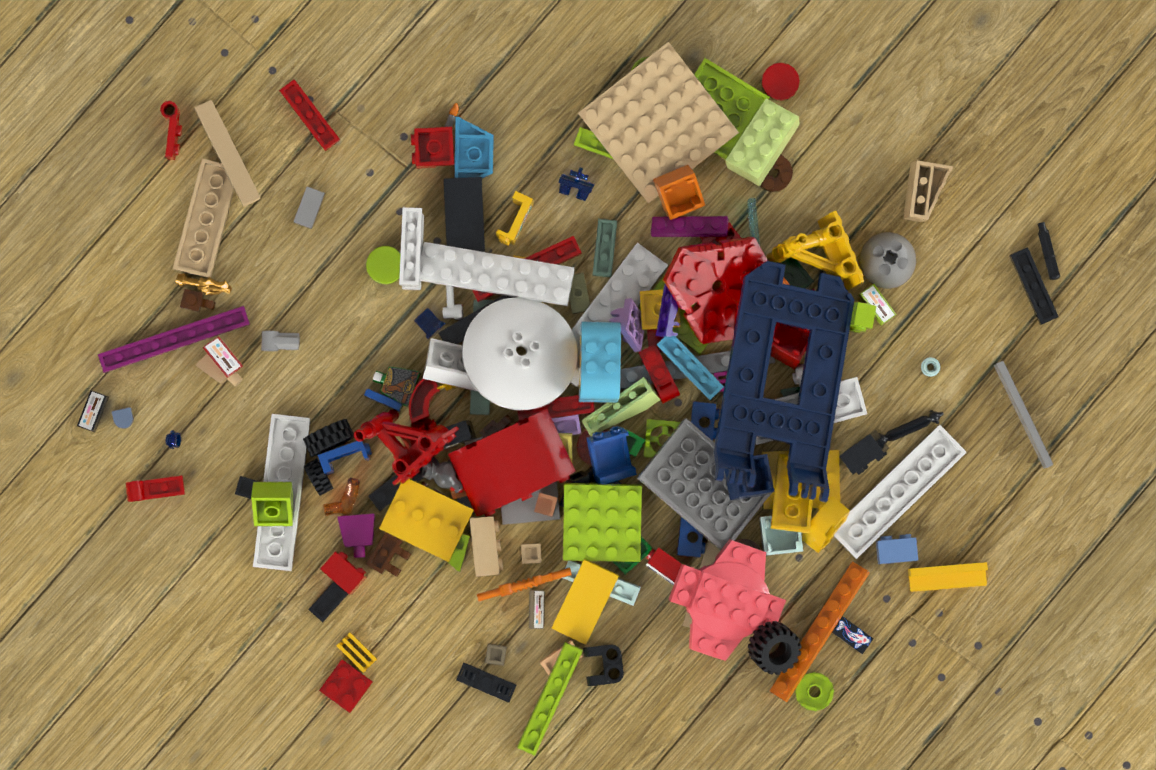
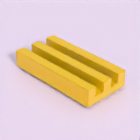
(345, 640)

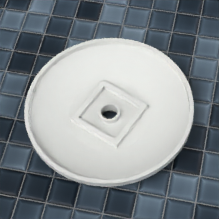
(515, 379)

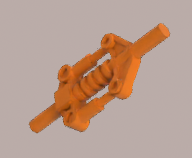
(510, 588)

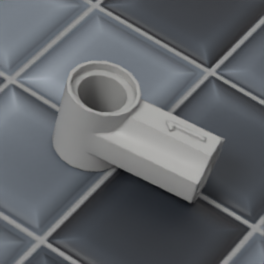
(279, 341)

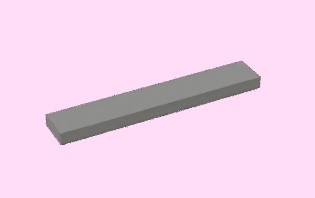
(1023, 414)

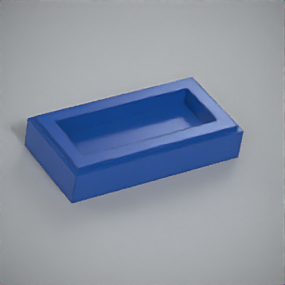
(383, 400)

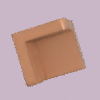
(545, 504)

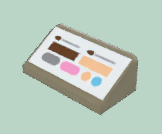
(536, 609)

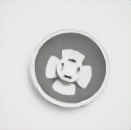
(877, 262)

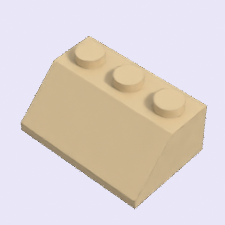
(485, 546)

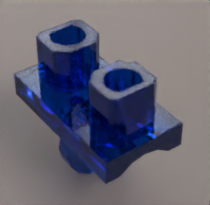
(584, 187)

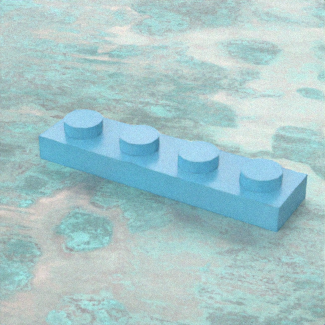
(690, 366)

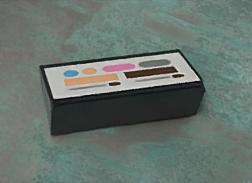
(92, 411)

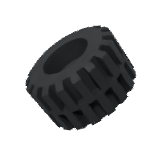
(783, 656)

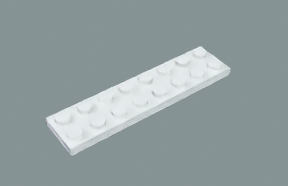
(496, 273)
(635, 274)
(283, 464)
(899, 491)

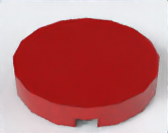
(780, 81)

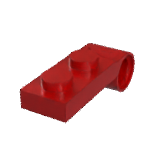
(174, 130)
(659, 373)
(155, 488)

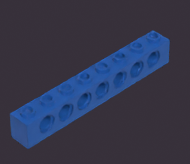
(699, 410)

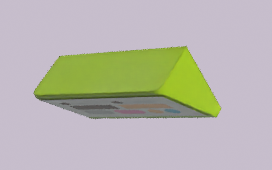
(883, 309)

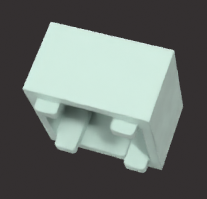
(778, 541)

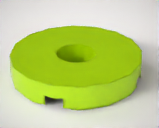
(822, 700)

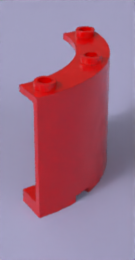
(512, 463)

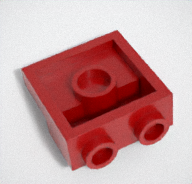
(433, 147)

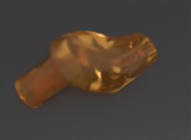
(347, 501)

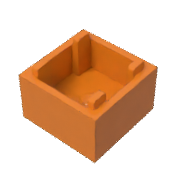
(679, 192)

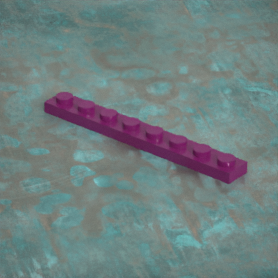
(173, 339)

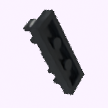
(486, 682)

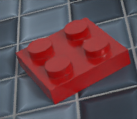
(346, 686)

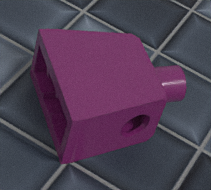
(357, 532)

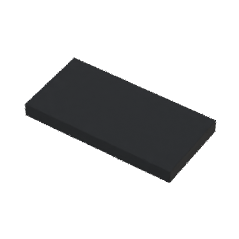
(464, 213)

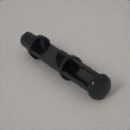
(1048, 252)

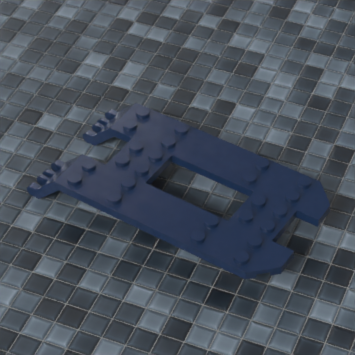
(811, 420)

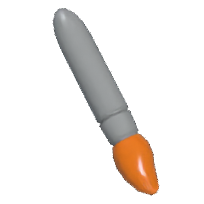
(452, 114)

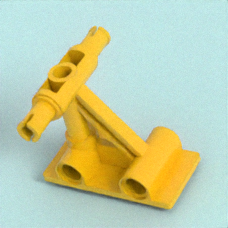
(835, 242)

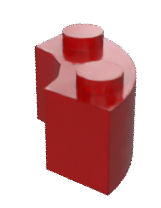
(420, 400)

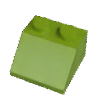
(272, 503)

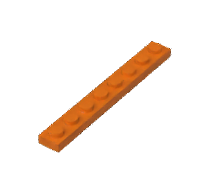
(821, 630)

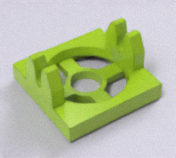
(651, 424)

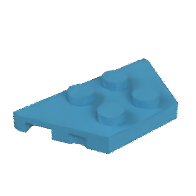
(472, 150)

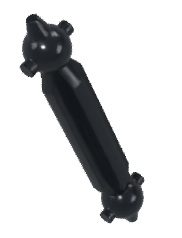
(912, 426)

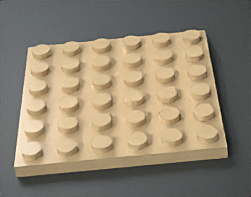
(657, 120)

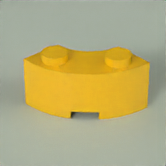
(825, 524)

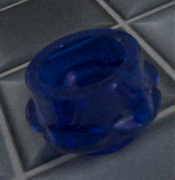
(173, 439)

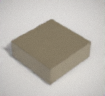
(495, 654)

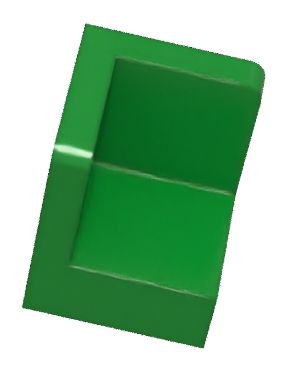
(634, 443)

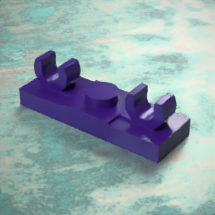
(667, 315)

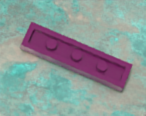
(690, 226)

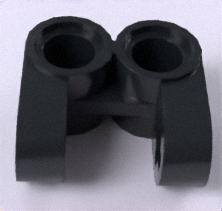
(607, 664)

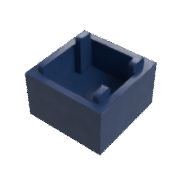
(763, 481)

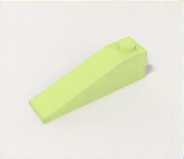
(630, 403)

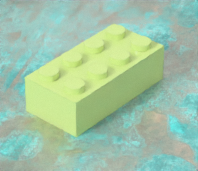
(762, 142)

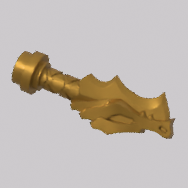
(207, 285)

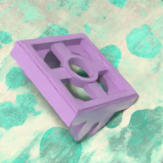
(634, 334)

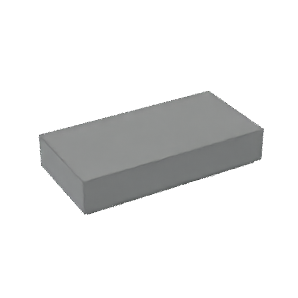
(309, 207)

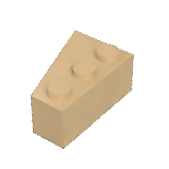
(923, 189)

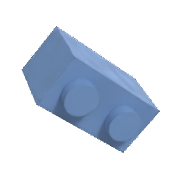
(896, 550)

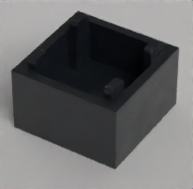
(864, 452)

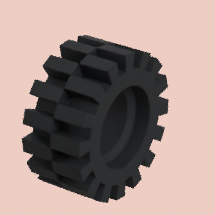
(318, 478)

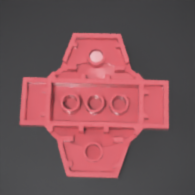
(726, 599)

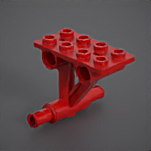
(410, 460)

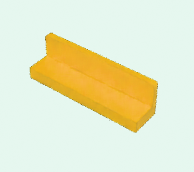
(947, 577)

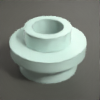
(934, 362)

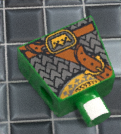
(397, 383)

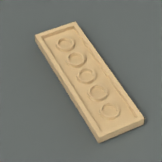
(205, 220)

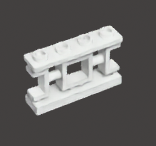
(411, 248)

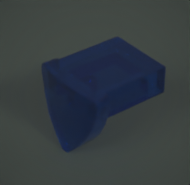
(429, 323)

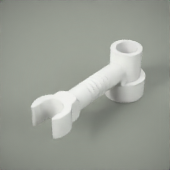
(452, 310)

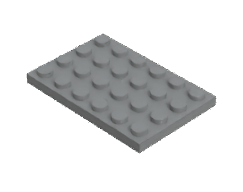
(685, 480)

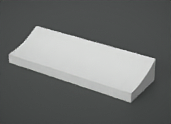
(446, 365)

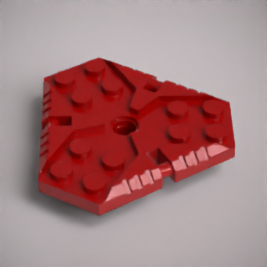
(692, 279)

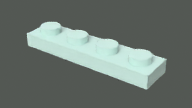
(622, 590)

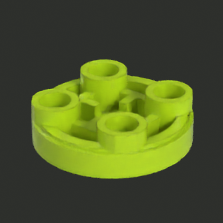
(384, 265)

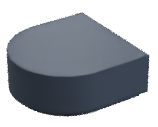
(123, 418)

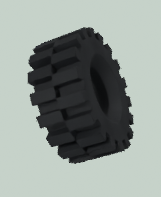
(328, 437)

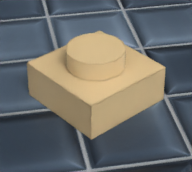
(531, 553)

